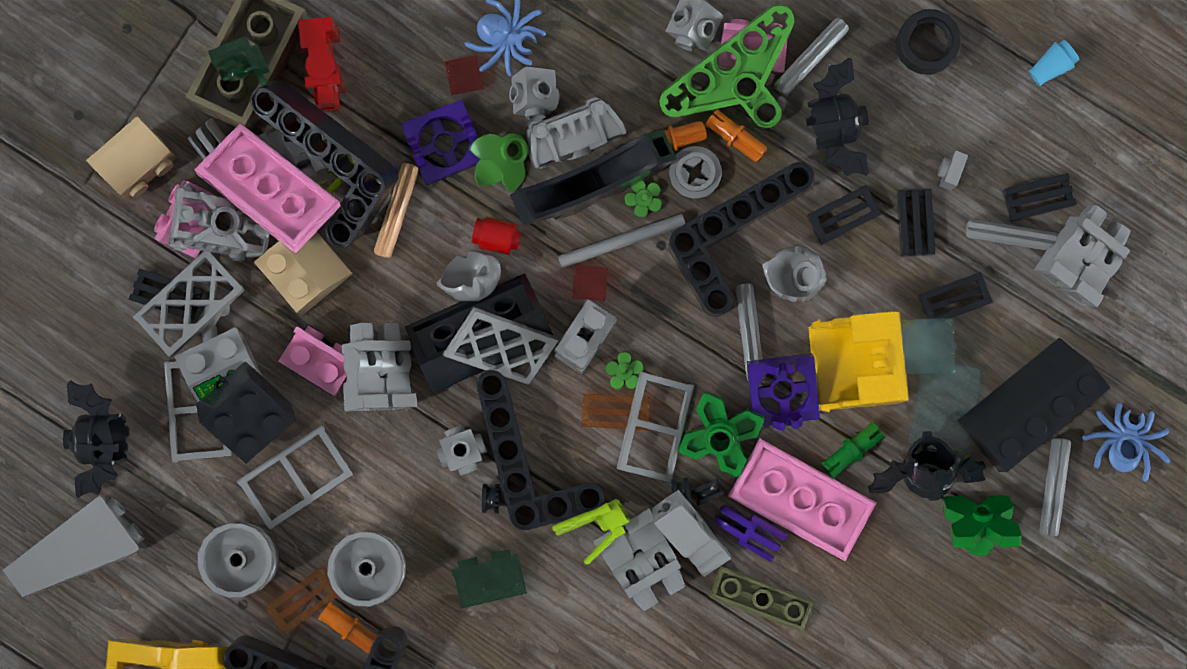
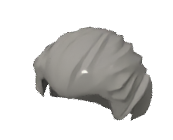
(795, 273)
(471, 276)

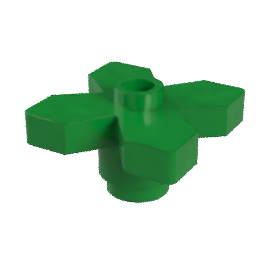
(715, 419)
(982, 525)

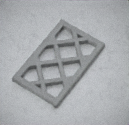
(214, 310)
(466, 335)

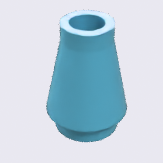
(1054, 62)

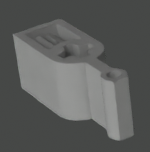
(689, 533)

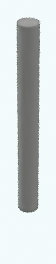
(621, 241)

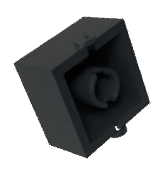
(245, 412)

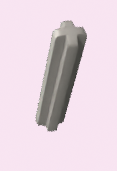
(810, 57)
(1010, 234)
(748, 323)
(1055, 487)

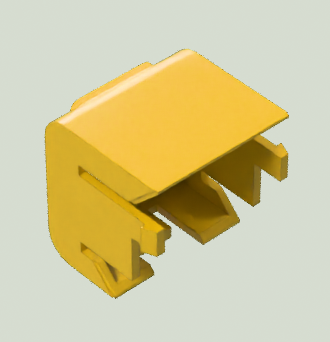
(859, 361)
(164, 654)

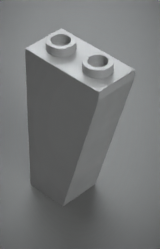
(82, 544)

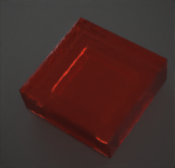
(464, 75)
(590, 283)

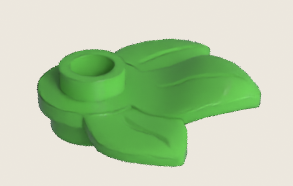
(496, 164)

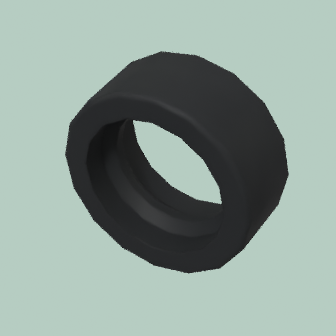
(935, 17)

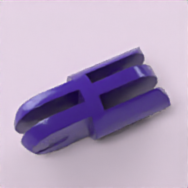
(750, 532)

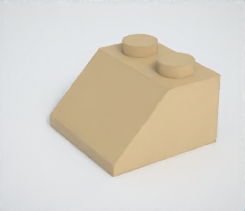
(132, 159)
(306, 275)

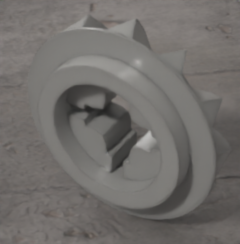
(710, 170)

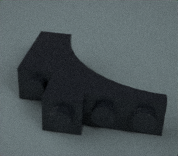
(595, 180)

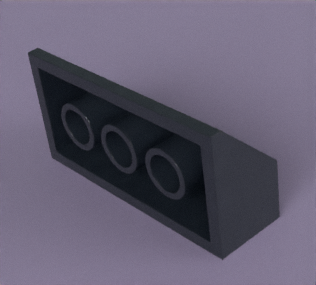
(434, 333)
(1033, 404)

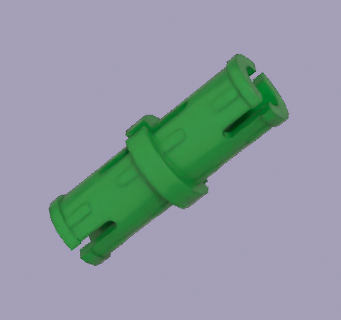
(853, 450)

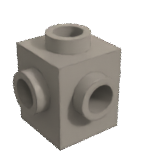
(694, 24)
(534, 93)
(473, 443)

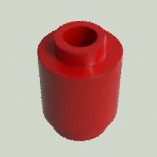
(496, 235)

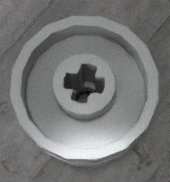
(346, 569)
(224, 574)

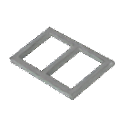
(172, 411)
(633, 421)
(281, 456)

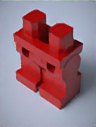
(325, 75)

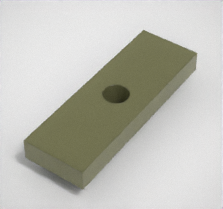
(742, 591)

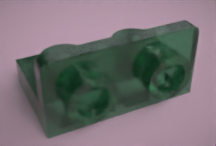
(237, 58)
(490, 579)

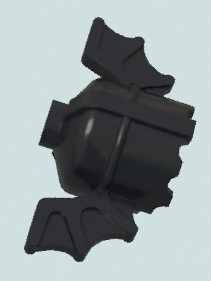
(838, 119)
(95, 438)
(928, 470)

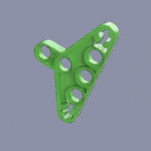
(723, 83)

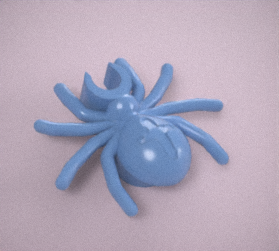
(505, 34)
(1128, 442)

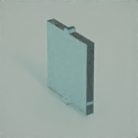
(929, 346)

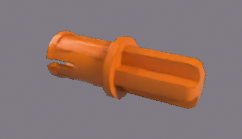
(686, 134)
(736, 136)
(348, 627)

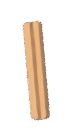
(396, 210)

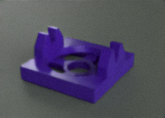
(414, 128)
(780, 367)

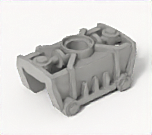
(573, 133)
(211, 238)

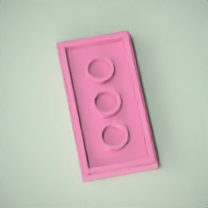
(267, 188)
(802, 499)

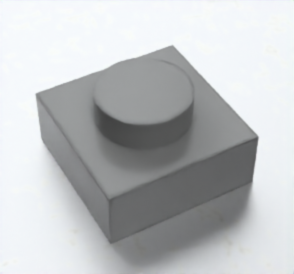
(951, 170)

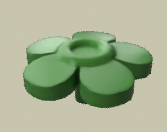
(643, 198)
(624, 372)

